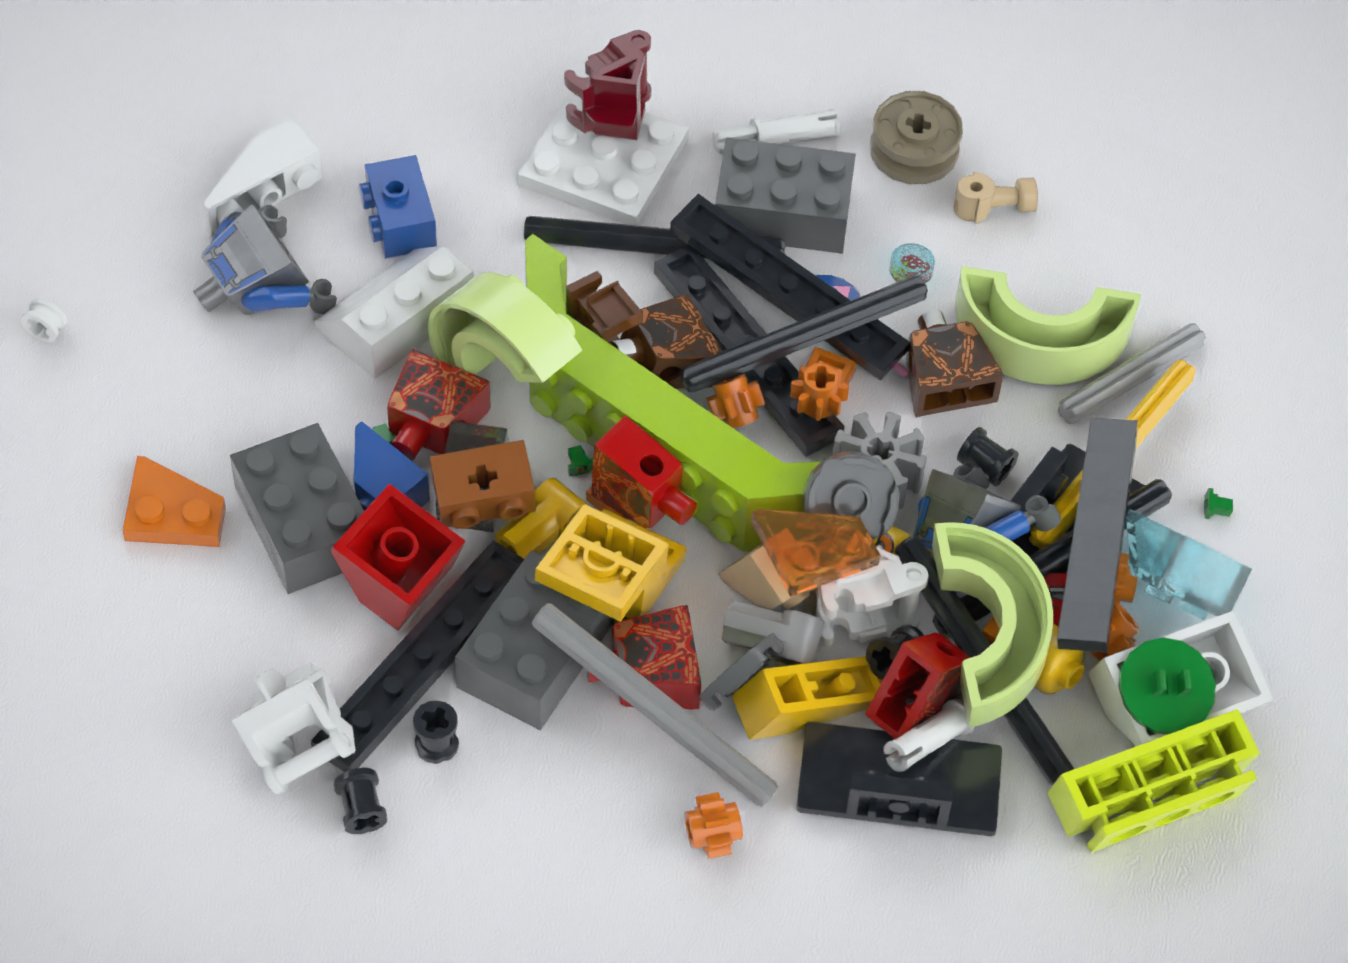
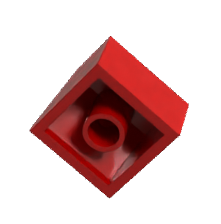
(396, 556)

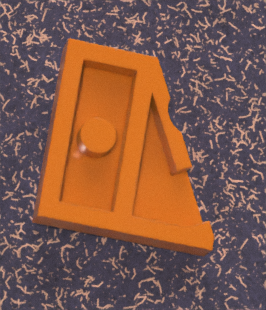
(171, 508)

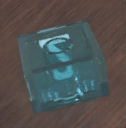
(1183, 568)

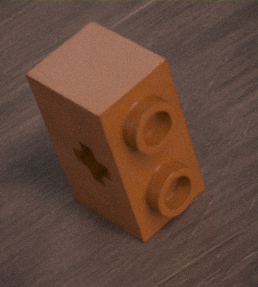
(500, 468)

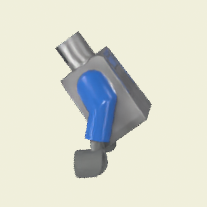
(257, 269)
(966, 500)

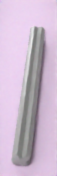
(654, 704)

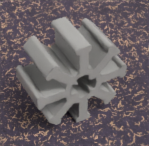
(898, 455)

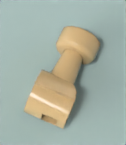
(978, 194)

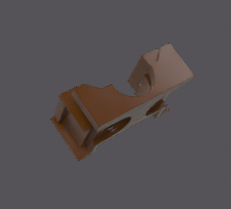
(602, 311)

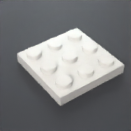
(600, 171)

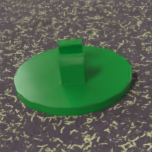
(1166, 685)

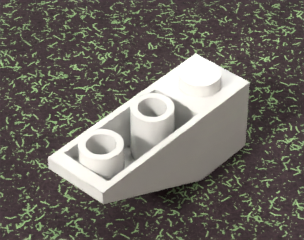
(265, 173)

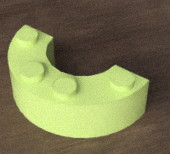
(504, 321)
(1040, 345)
(1017, 595)

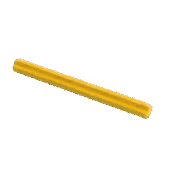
(1148, 414)

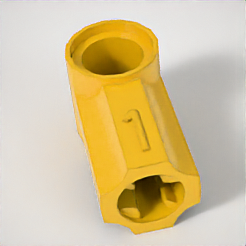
(537, 530)

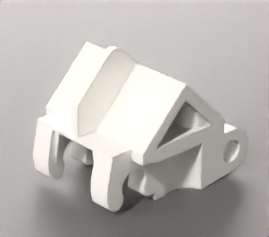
(866, 600)
(283, 709)

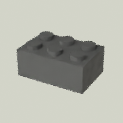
(787, 192)
(297, 503)
(513, 662)

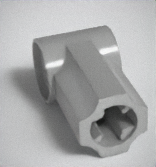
(798, 631)

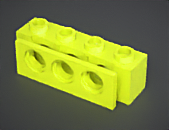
(1153, 770)

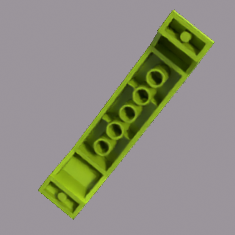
(602, 385)

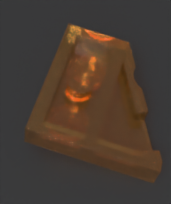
(814, 546)

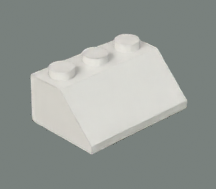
(393, 309)
(1232, 663)

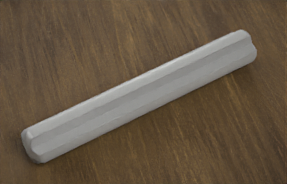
(1131, 373)

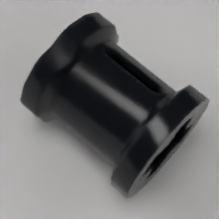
(988, 456)
(883, 651)
(436, 731)
(360, 800)

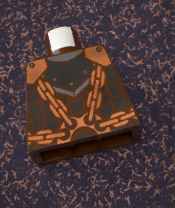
(669, 339)
(950, 366)

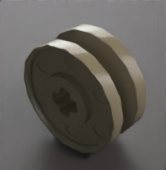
(916, 137)

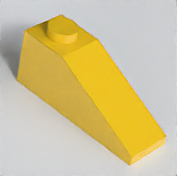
(790, 696)

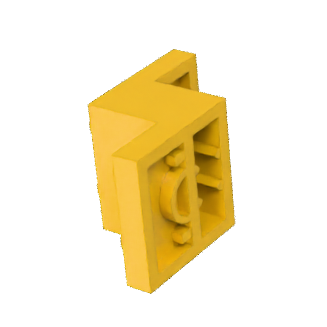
(610, 563)

